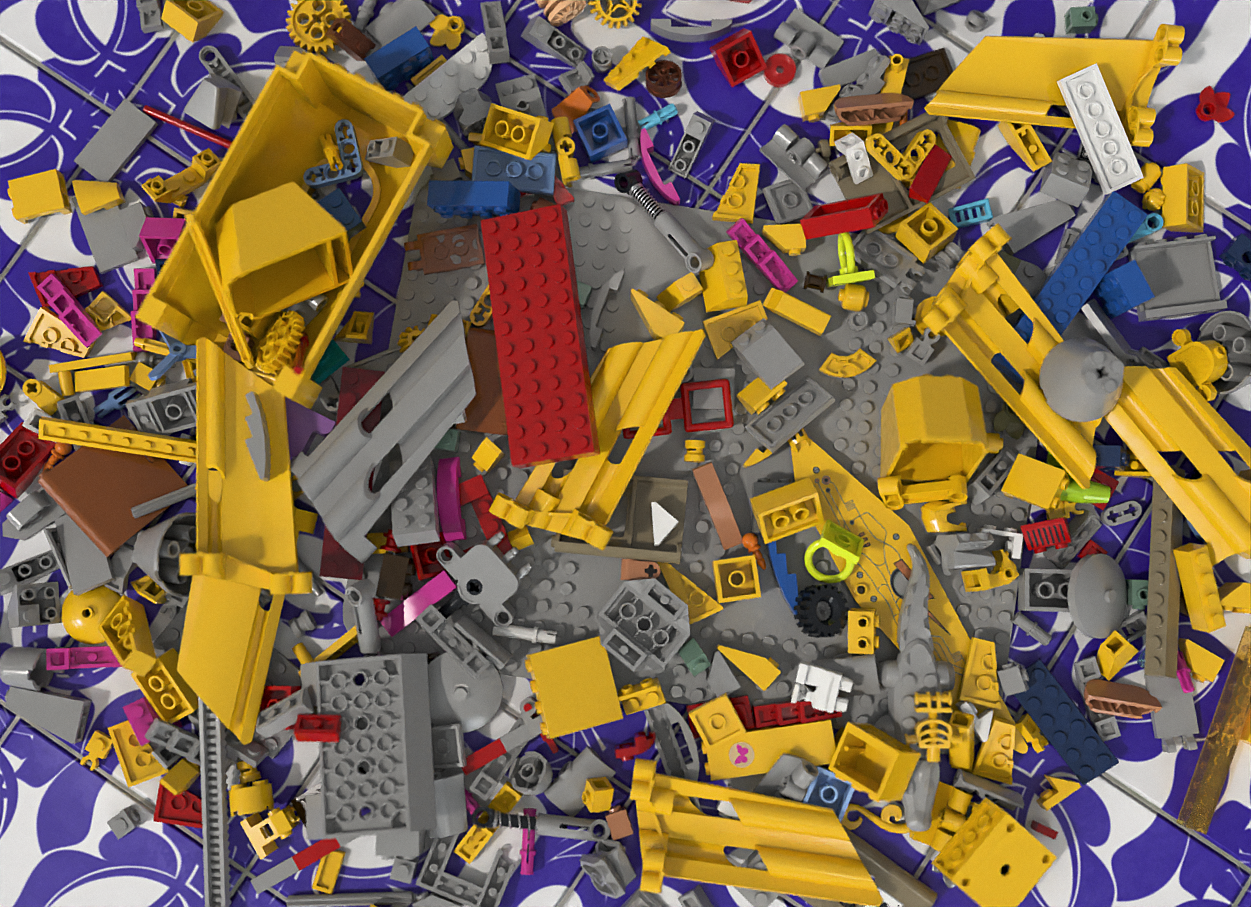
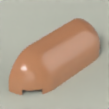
(872, 108)
(1119, 699)

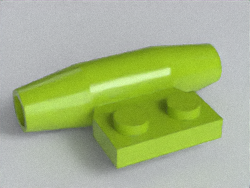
(1074, 493)

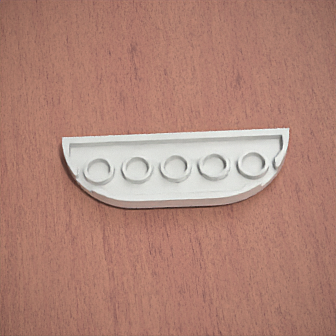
(460, 73)

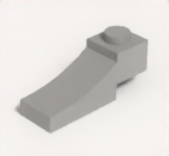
(495, 32)

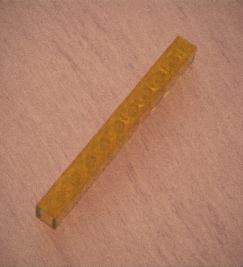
(1220, 742)

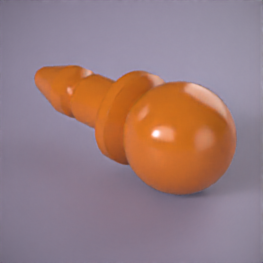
(58, 453)
(750, 542)

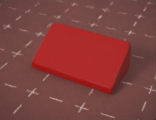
(317, 728)

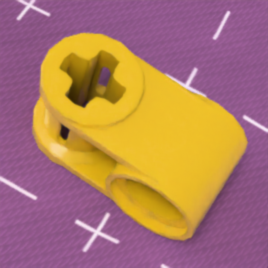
(45, 397)

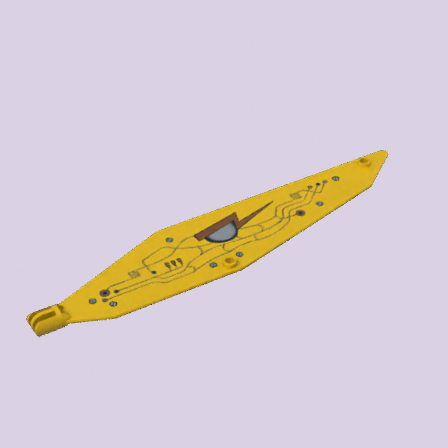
(884, 561)

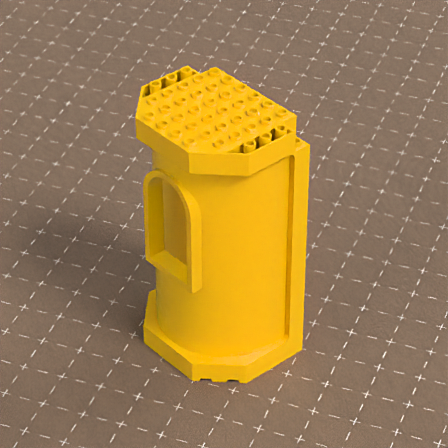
(276, 149)

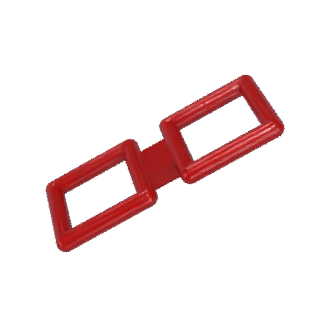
(680, 409)

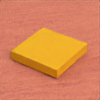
(717, 721)

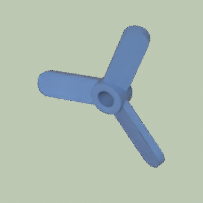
(178, 353)

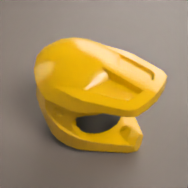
(935, 513)

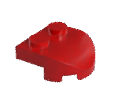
(642, 743)

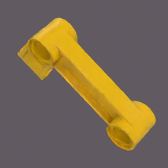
(896, 495)

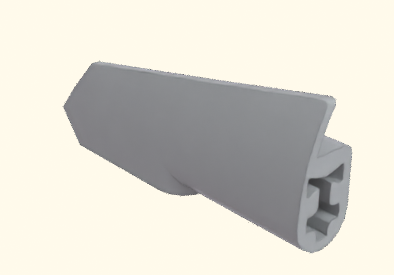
(31, 515)

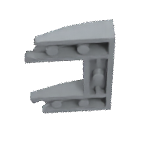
(436, 880)

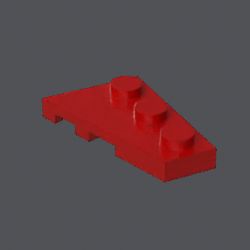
(77, 280)
(178, 809)

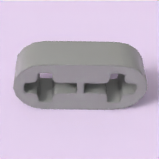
(1122, 518)

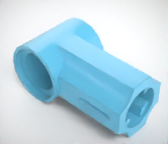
(1145, 230)

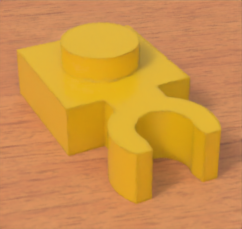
(1064, 511)
(1030, 732)
(98, 747)

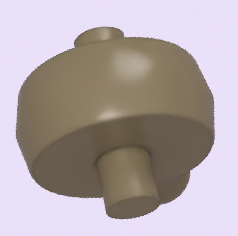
(824, 149)

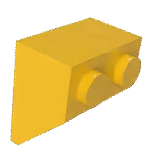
(191, 17)

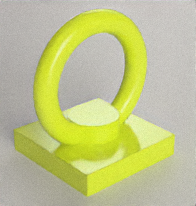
(848, 272)
(839, 542)

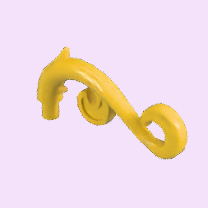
(883, 822)

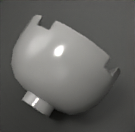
(530, 774)

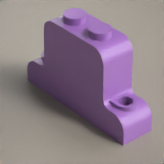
(304, 426)

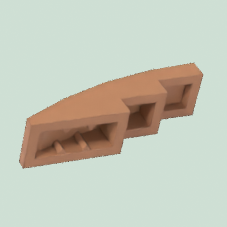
(717, 505)

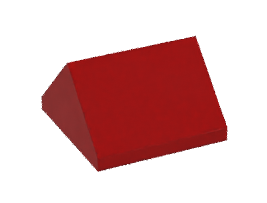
(426, 559)

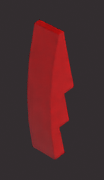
(788, 713)

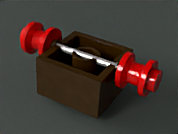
(394, 576)

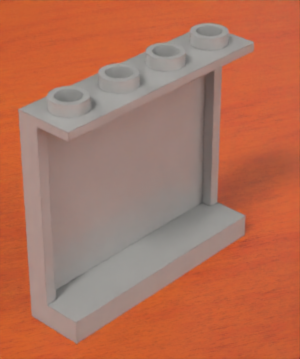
(1179, 276)

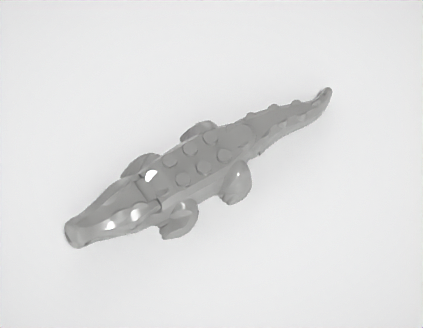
(911, 673)

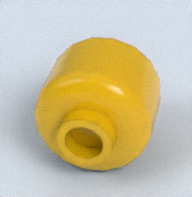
(853, 297)

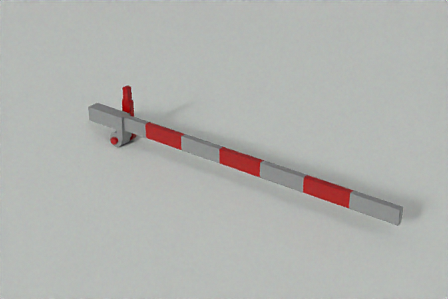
(474, 761)

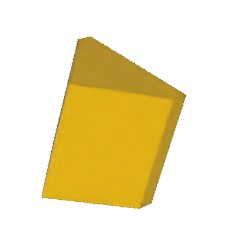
(901, 339)
(520, 538)

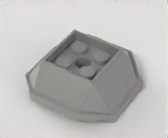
(650, 647)

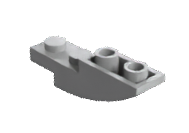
(867, 83)
(251, 753)

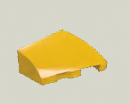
(97, 195)

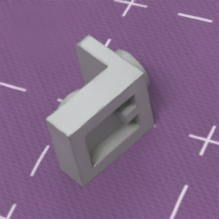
(124, 822)

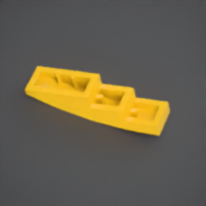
(477, 838)

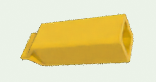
(796, 311)
(962, 756)

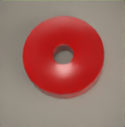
(779, 79)

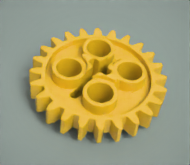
(307, 10)
(279, 342)

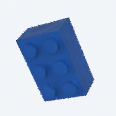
(400, 59)
(1123, 289)

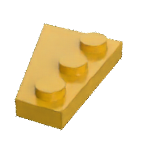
(740, 196)

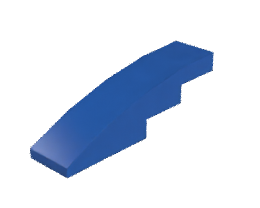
(786, 582)

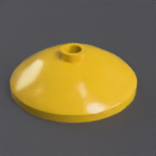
(99, 603)

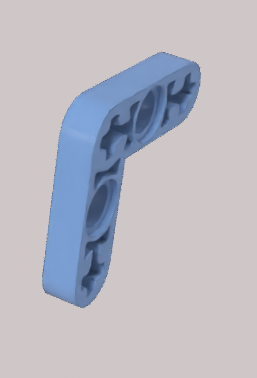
(344, 174)

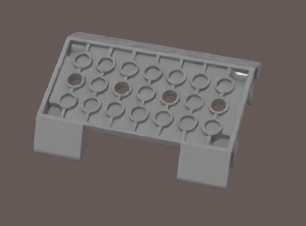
(393, 744)

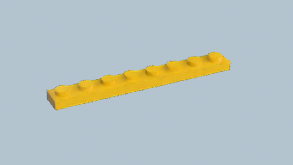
(117, 439)

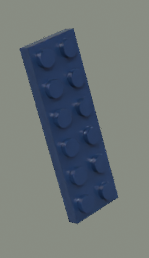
(1065, 724)

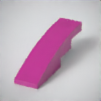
(762, 256)
(144, 280)
(69, 310)
(414, 605)

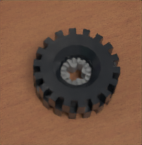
(832, 613)

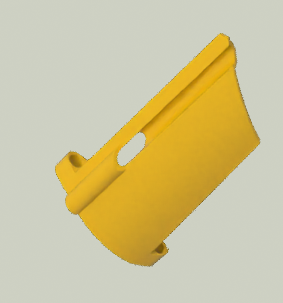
(231, 639)

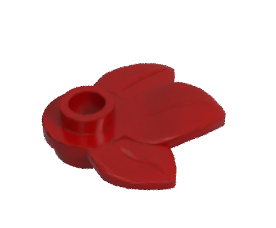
(1215, 105)

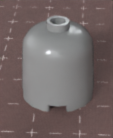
(25, 668)

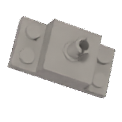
(523, 96)
(165, 408)

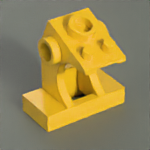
(982, 580)
(281, 824)

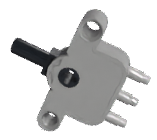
(489, 568)

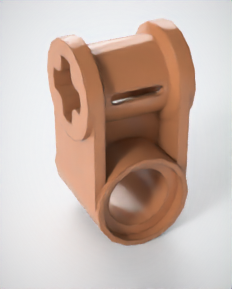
(635, 569)

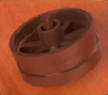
(664, 85)

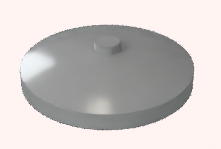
(1097, 596)
(460, 697)

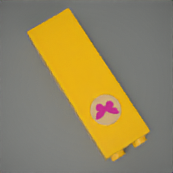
(761, 747)

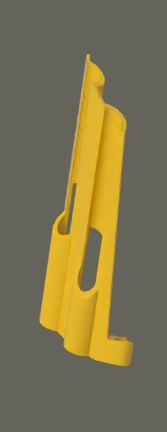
(971, 319)
(628, 391)
(1167, 414)
(797, 841)

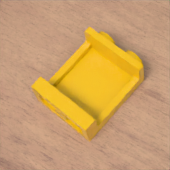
(39, 195)
(1036, 483)

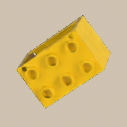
(874, 762)

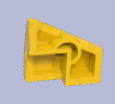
(107, 312)

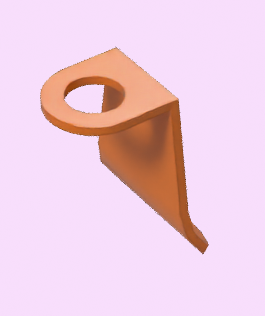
(576, 105)

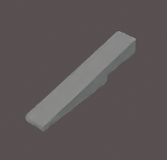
(668, 745)

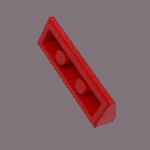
(929, 174)

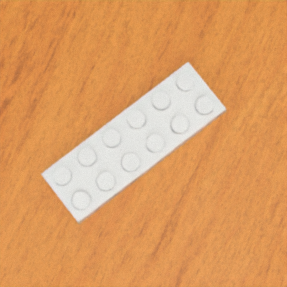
(1100, 129)

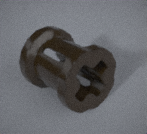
(815, 281)

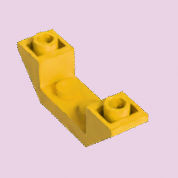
(201, 169)

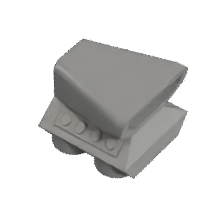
(215, 102)
(472, 111)
(965, 550)
(608, 868)

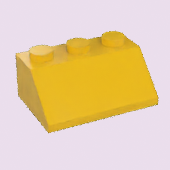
(515, 132)
(1183, 198)
(724, 281)
(787, 510)

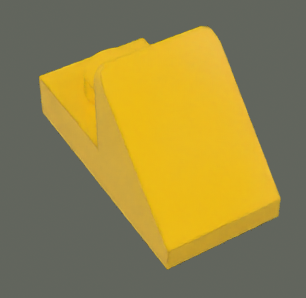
(1061, 789)

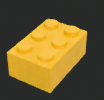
(167, 689)

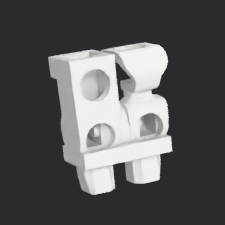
(827, 687)

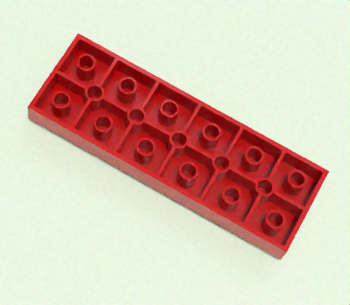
(539, 337)

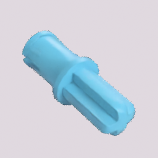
(658, 117)

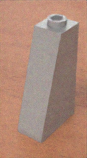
(1032, 223)
(53, 711)

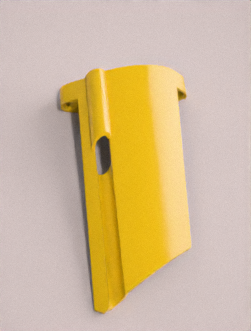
(1018, 78)
(252, 528)

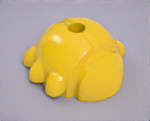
(1153, 199)

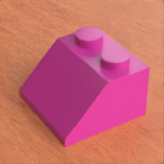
(161, 236)
(141, 717)

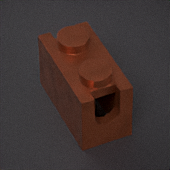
(350, 39)

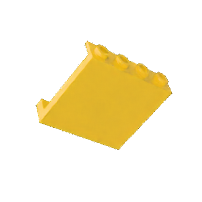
(573, 687)

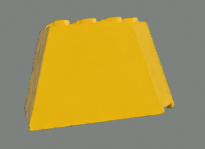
(279, 252)
(932, 429)

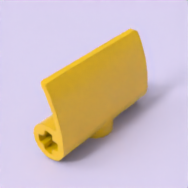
(562, 138)
(966, 138)
(947, 816)

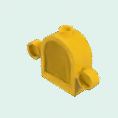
(1199, 362)

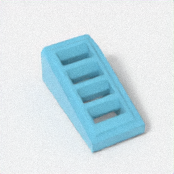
(968, 207)

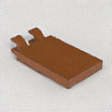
(436, 255)

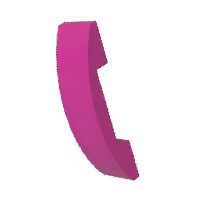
(666, 191)
(449, 499)
(80, 658)

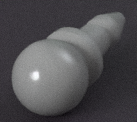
(149, 360)

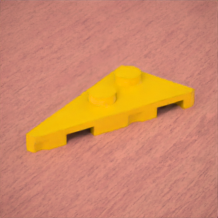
(699, 603)

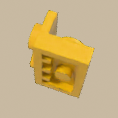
(641, 695)

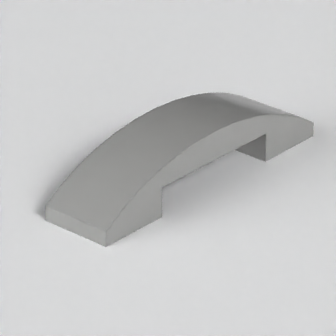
(691, 34)
(612, 286)
(452, 642)
(1103, 723)
(692, 765)
(495, 770)

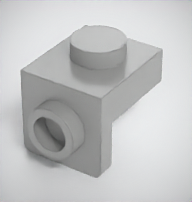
(577, 77)

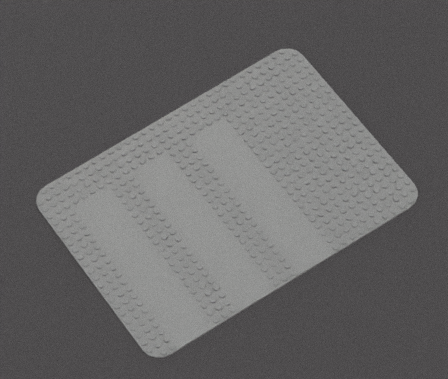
(571, 589)

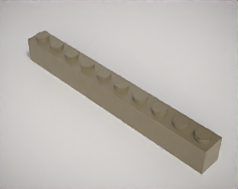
(1163, 585)

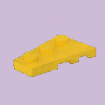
(640, 56)
(728, 326)
(51, 332)
(979, 676)
(996, 754)
(135, 760)

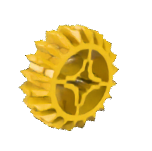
(611, 8)

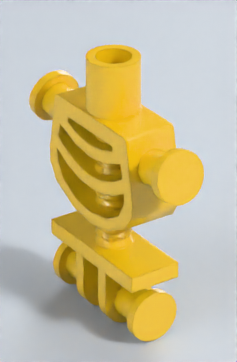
(930, 742)

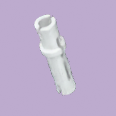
(525, 633)

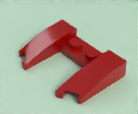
(477, 493)

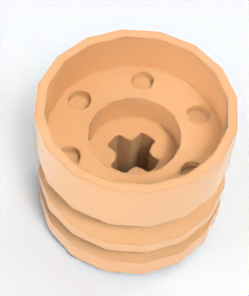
(561, 11)

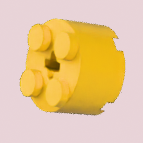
(251, 799)

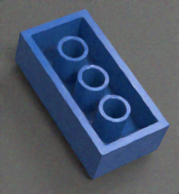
(473, 198)

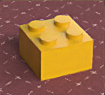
(926, 232)
(736, 579)

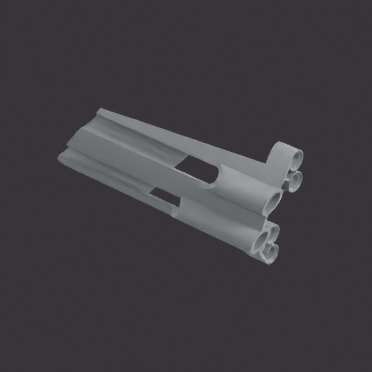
(428, 394)

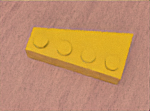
(129, 636)

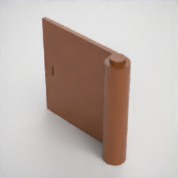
(486, 409)
(103, 485)

